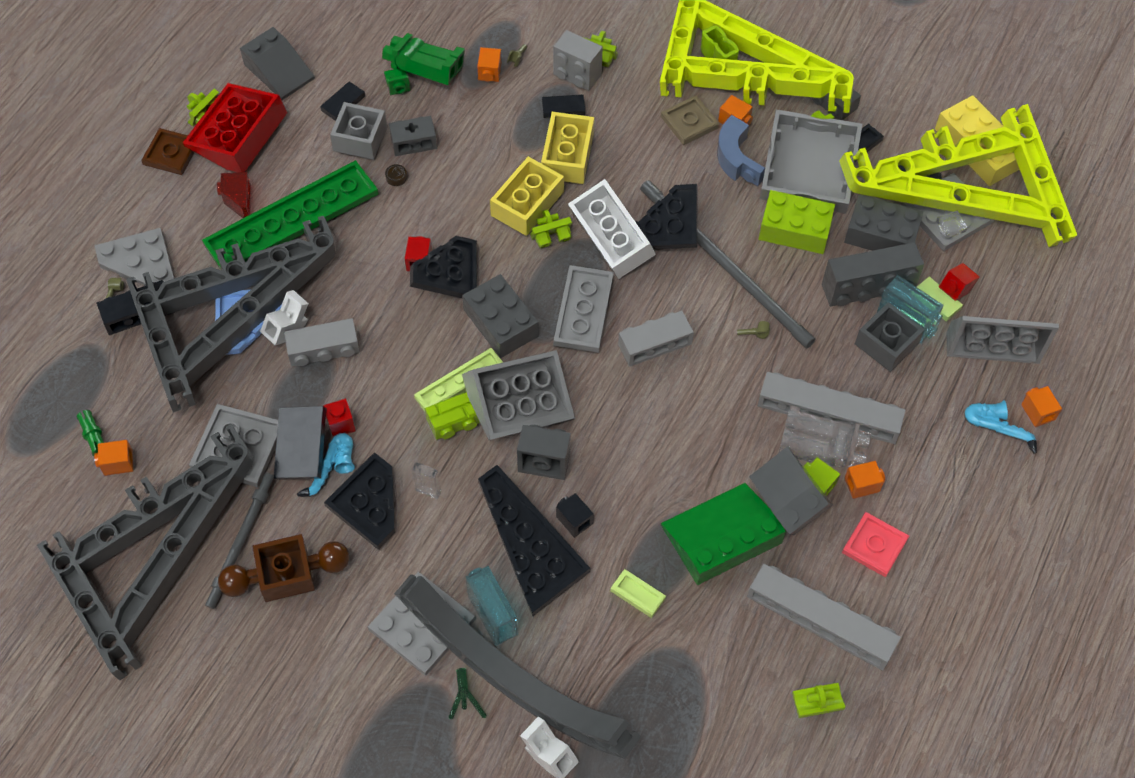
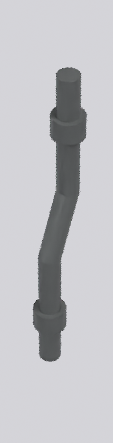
(259, 497)

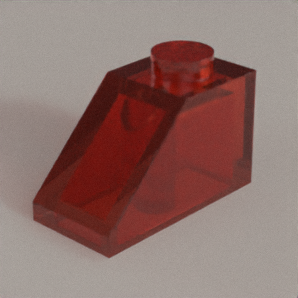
(236, 192)

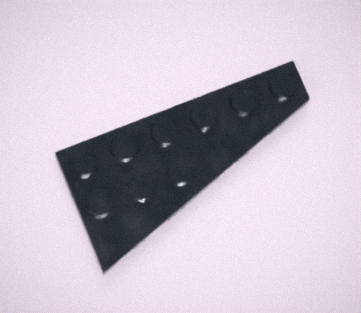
(536, 550)

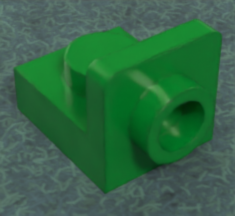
(397, 81)

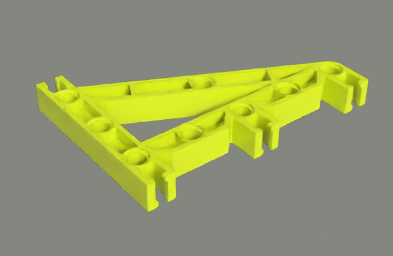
(785, 67)
(912, 187)

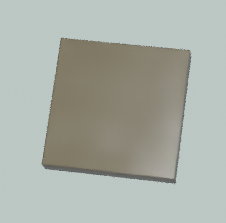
(689, 120)

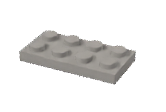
(583, 309)

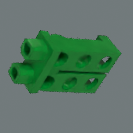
(424, 59)

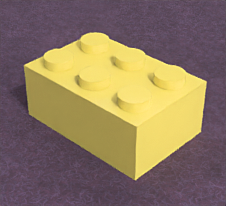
(568, 145)
(526, 195)

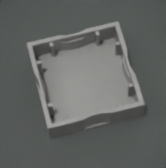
(807, 155)

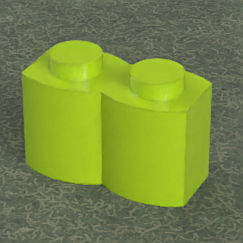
(716, 45)

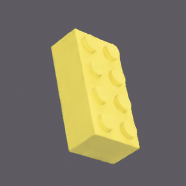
(972, 118)

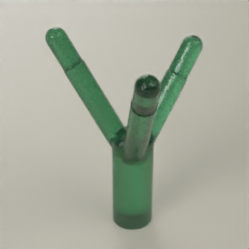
(463, 694)

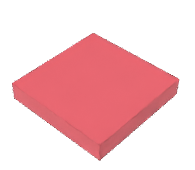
(875, 544)

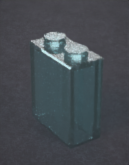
(914, 304)
(491, 605)

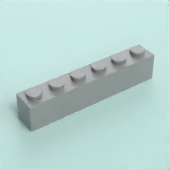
(876, 418)
(823, 616)

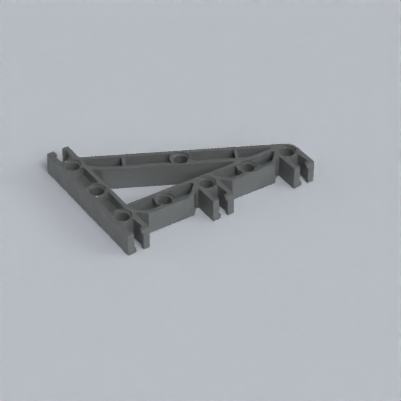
(271, 282)
(198, 511)

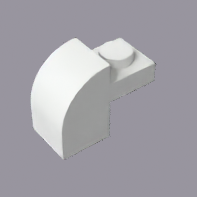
(287, 318)
(548, 750)

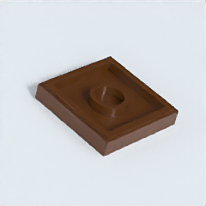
(168, 152)

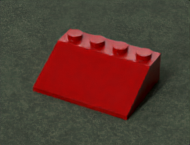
(236, 126)

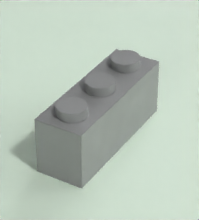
(655, 338)
(321, 342)

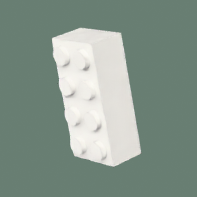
(612, 229)

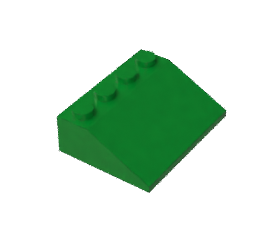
(723, 532)

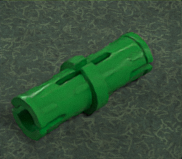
(91, 431)

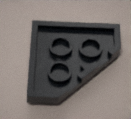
(673, 219)
(448, 268)
(367, 501)

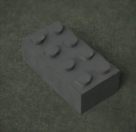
(869, 273)

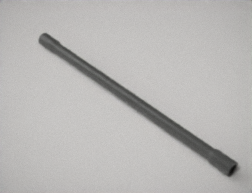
(783, 317)

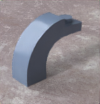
(730, 157)

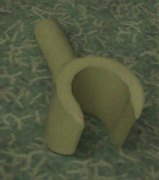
(515, 56)
(114, 284)
(761, 331)

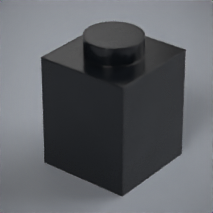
(574, 514)

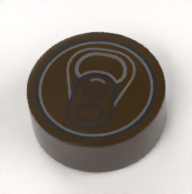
(396, 175)

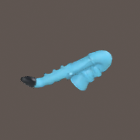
(988, 417)
(338, 452)

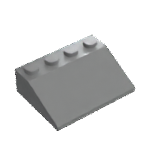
(999, 339)
(519, 394)

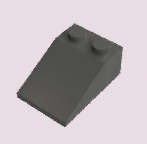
(276, 63)
(790, 491)

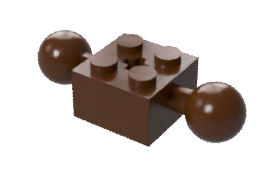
(278, 582)

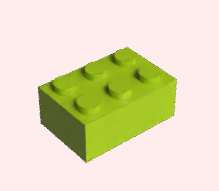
(796, 222)

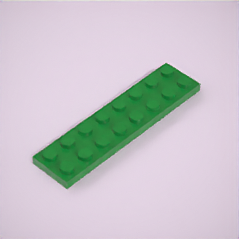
(284, 218)

